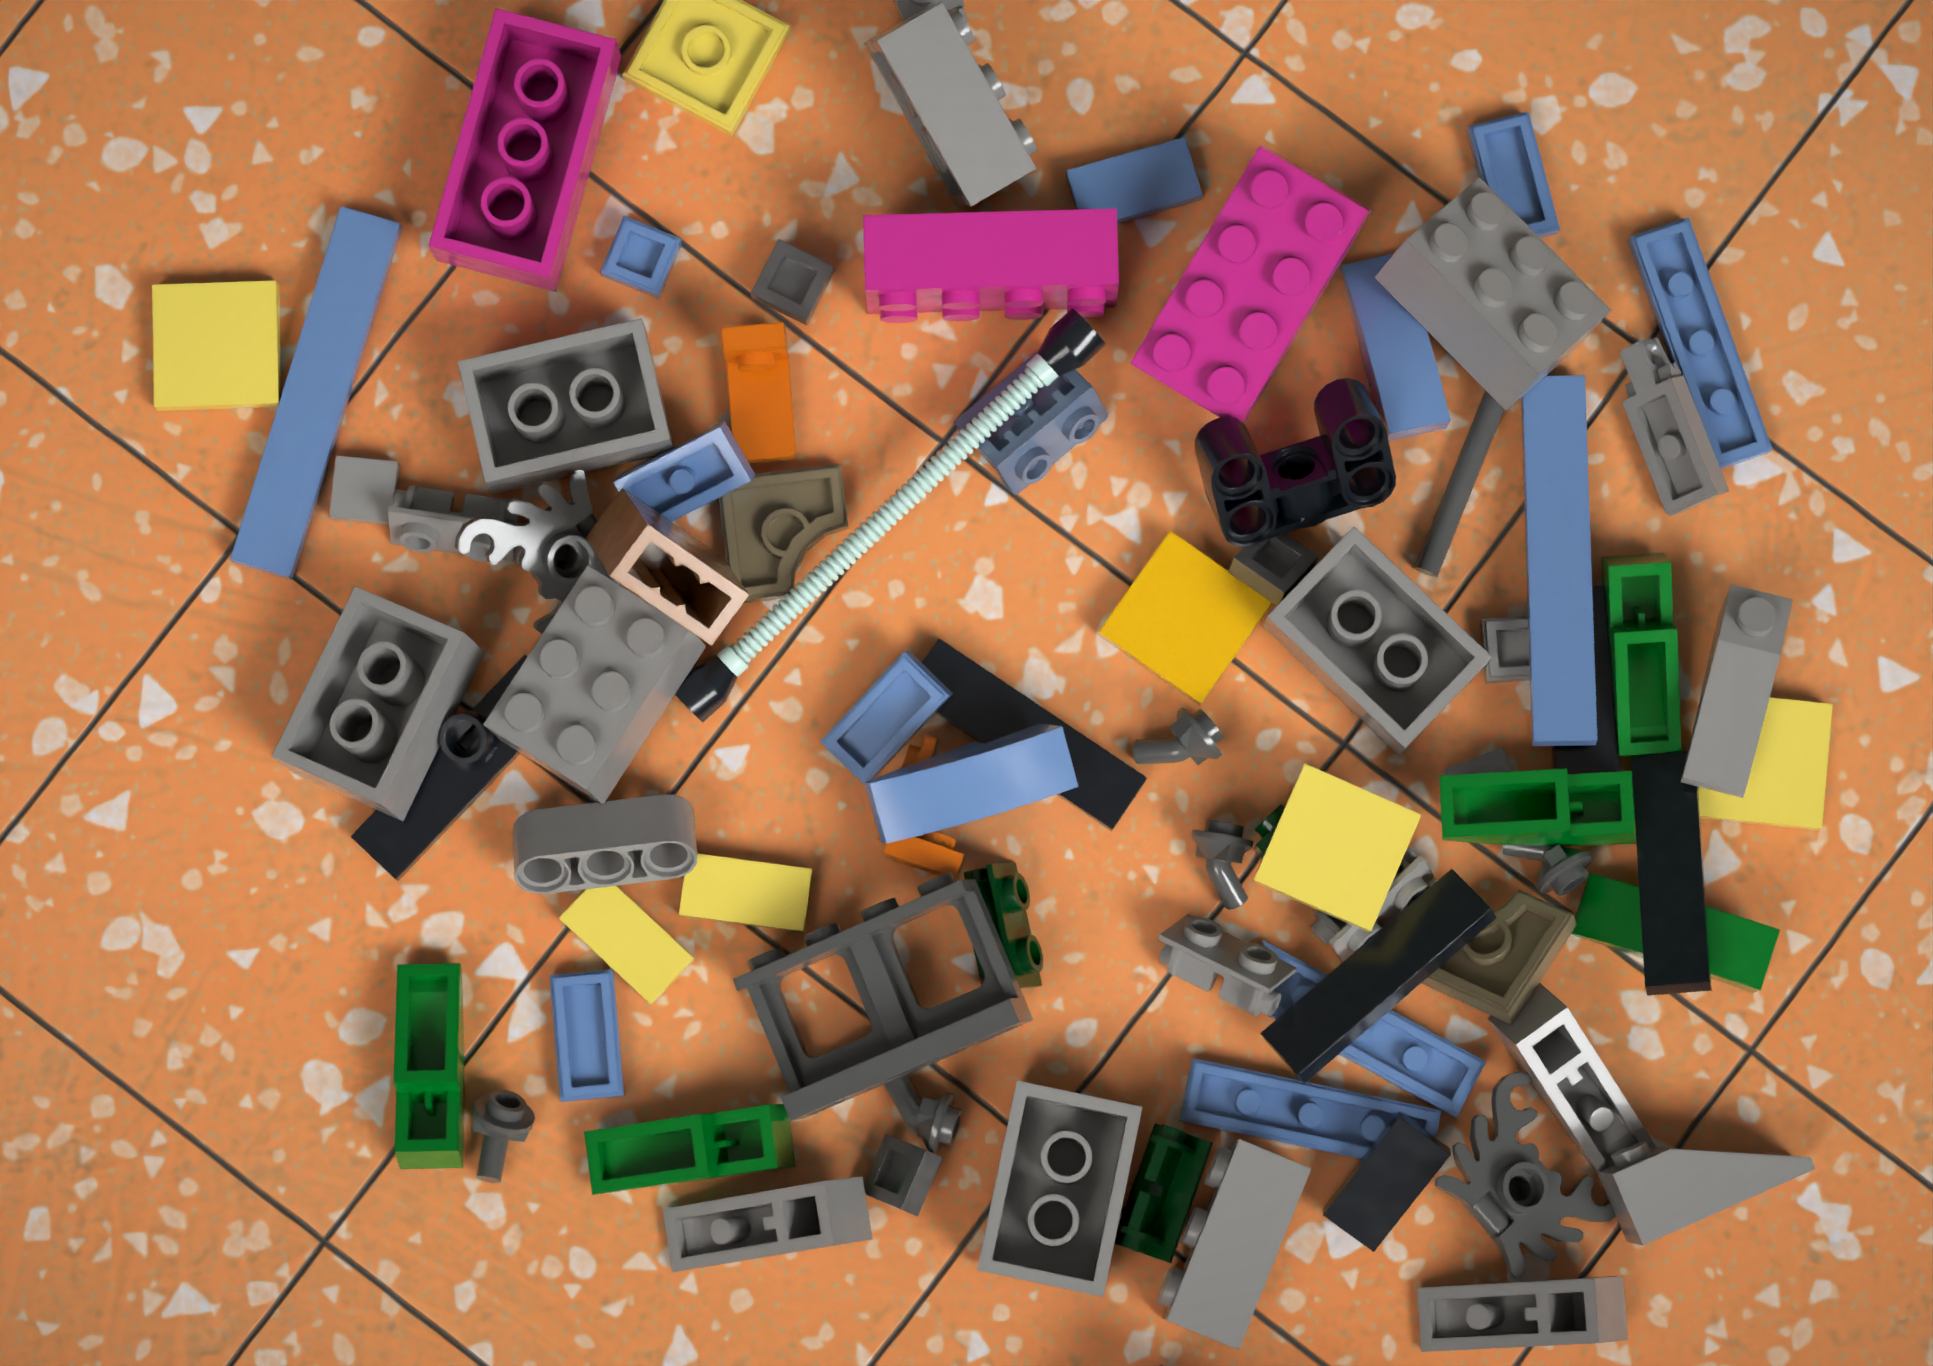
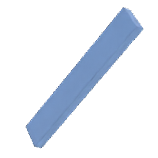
(316, 393)
(1559, 563)

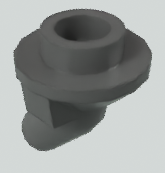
(1194, 738)
(1221, 846)
(1560, 868)
(500, 1118)
(933, 1118)

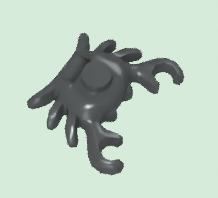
(549, 540)
(1511, 1187)

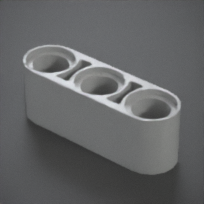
(604, 844)

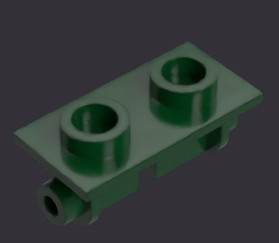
(1007, 901)
(1163, 1192)

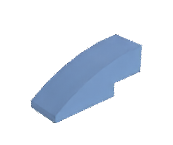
(1394, 355)
(972, 783)

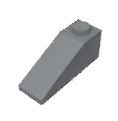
(1736, 690)
(1571, 1078)
(1674, 1187)
(767, 1223)
(1522, 1314)

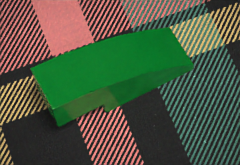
(1643, 653)
(1538, 808)
(1737, 946)
(429, 1066)
(689, 1148)

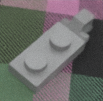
(1669, 429)

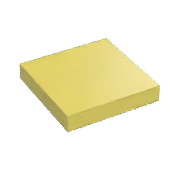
(707, 57)
(216, 345)
(1786, 772)
(1337, 848)

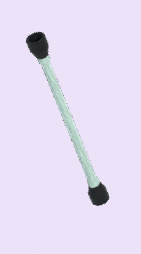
(1065, 348)

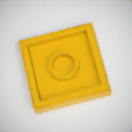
(1184, 618)

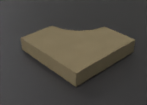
(776, 522)
(1506, 958)

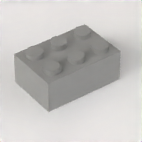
(953, 103)
(1492, 293)
(565, 406)
(1376, 640)
(595, 684)
(378, 703)
(1059, 1188)
(1233, 1242)

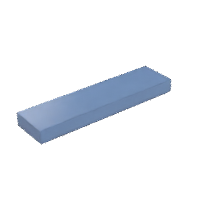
(1700, 340)
(1396, 1048)
(1291, 1110)

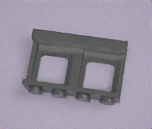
(902, 1031)

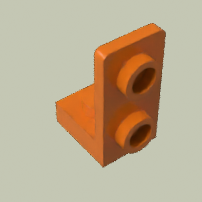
(760, 390)
(930, 851)

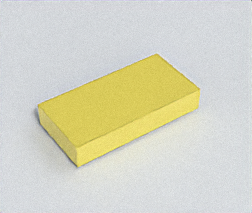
(747, 893)
(627, 940)

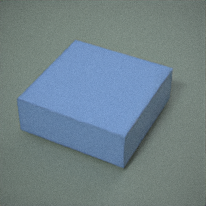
(641, 257)

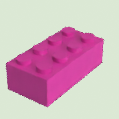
(525, 150)
(990, 263)
(1251, 285)

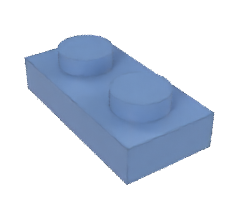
(689, 473)

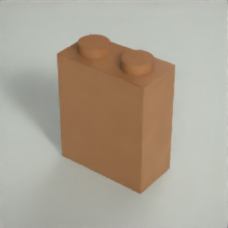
(666, 566)

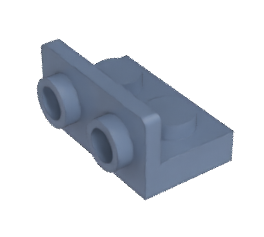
(1040, 430)

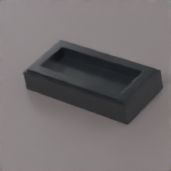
(1386, 1181)

